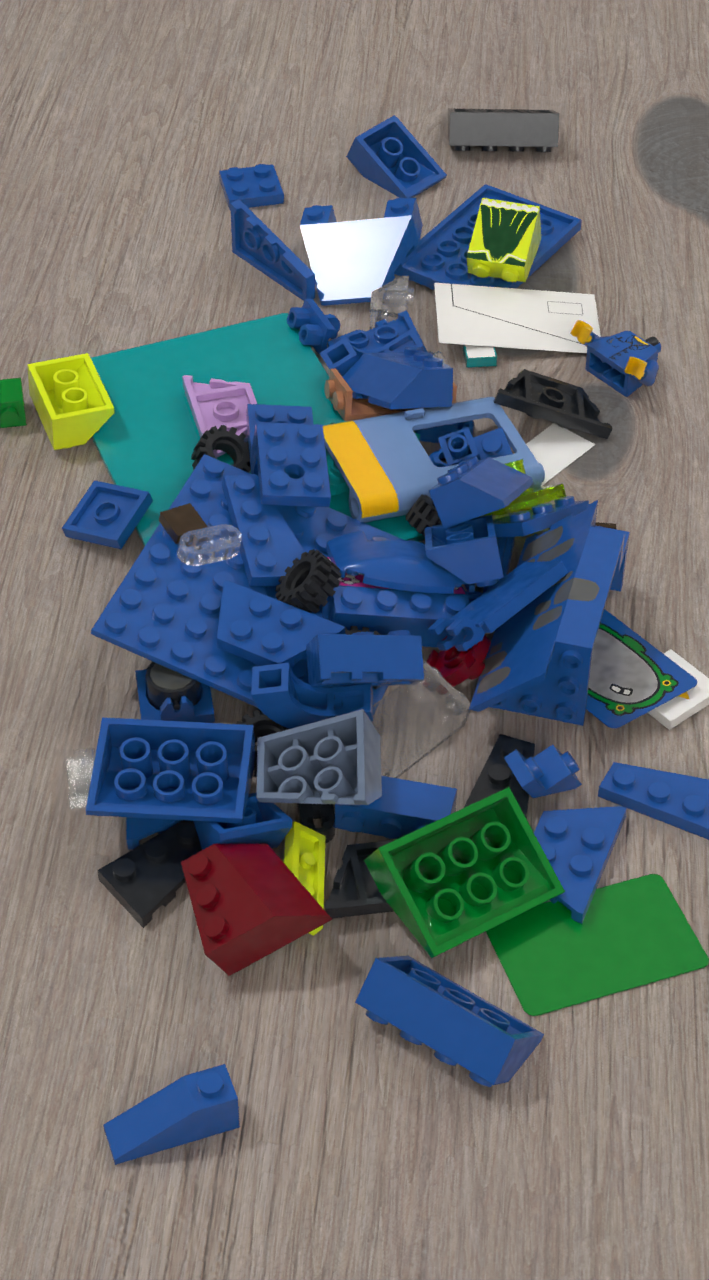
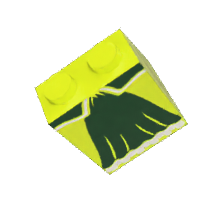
(504, 240)

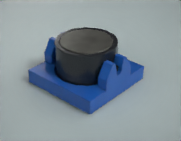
(172, 696)

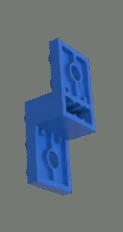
(288, 455)

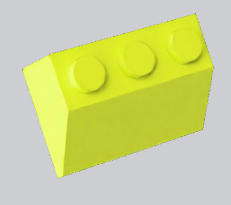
(69, 399)

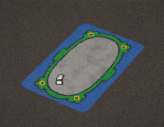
(630, 675)

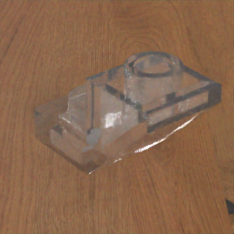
(390, 300)
(79, 776)

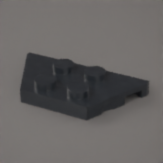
(554, 401)
(354, 887)

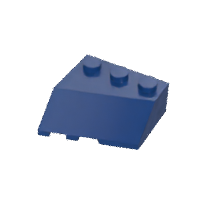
(402, 379)

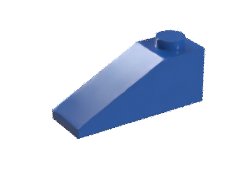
(175, 1115)

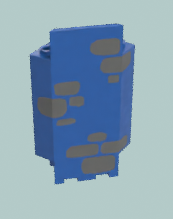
(545, 650)

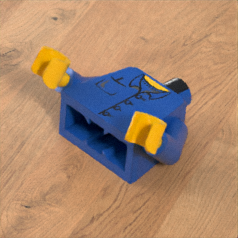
(620, 359)

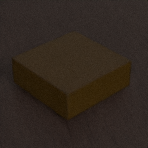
(181, 520)

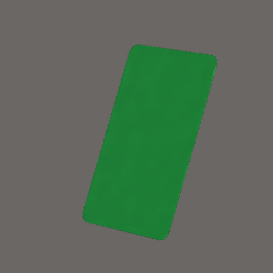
(625, 941)

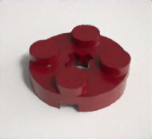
(459, 665)

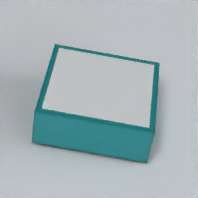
(479, 356)

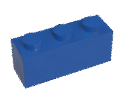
(400, 809)

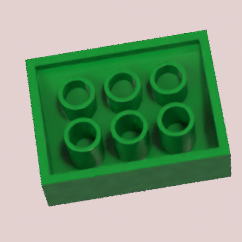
(464, 873)

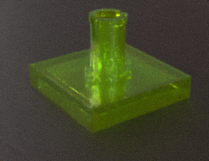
(531, 496)

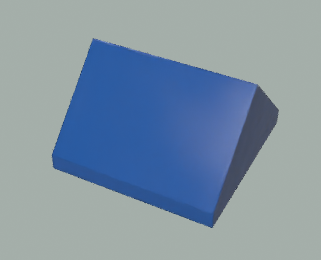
(261, 825)

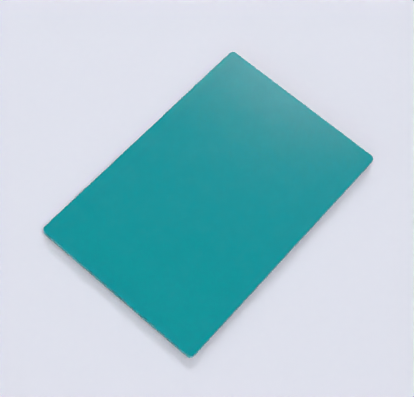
(153, 427)

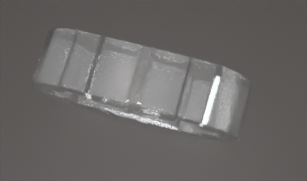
(209, 545)

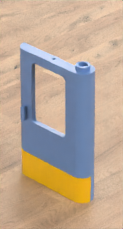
(390, 466)

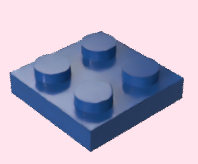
(252, 185)
(107, 514)

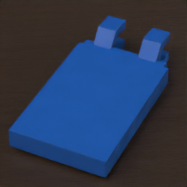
(498, 604)

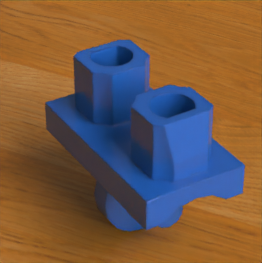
(313, 325)

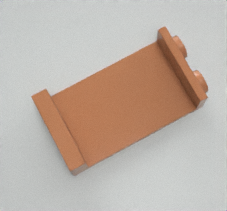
(354, 409)

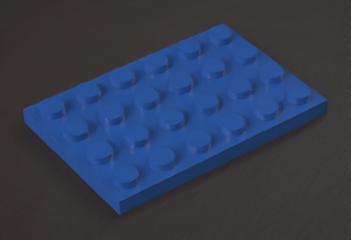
(444, 249)

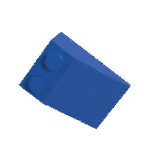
(394, 159)

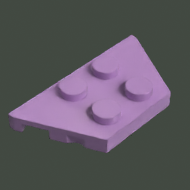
(219, 405)

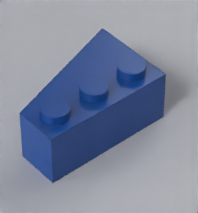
(365, 659)

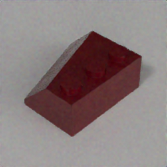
(247, 903)

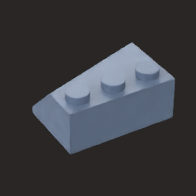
(321, 763)

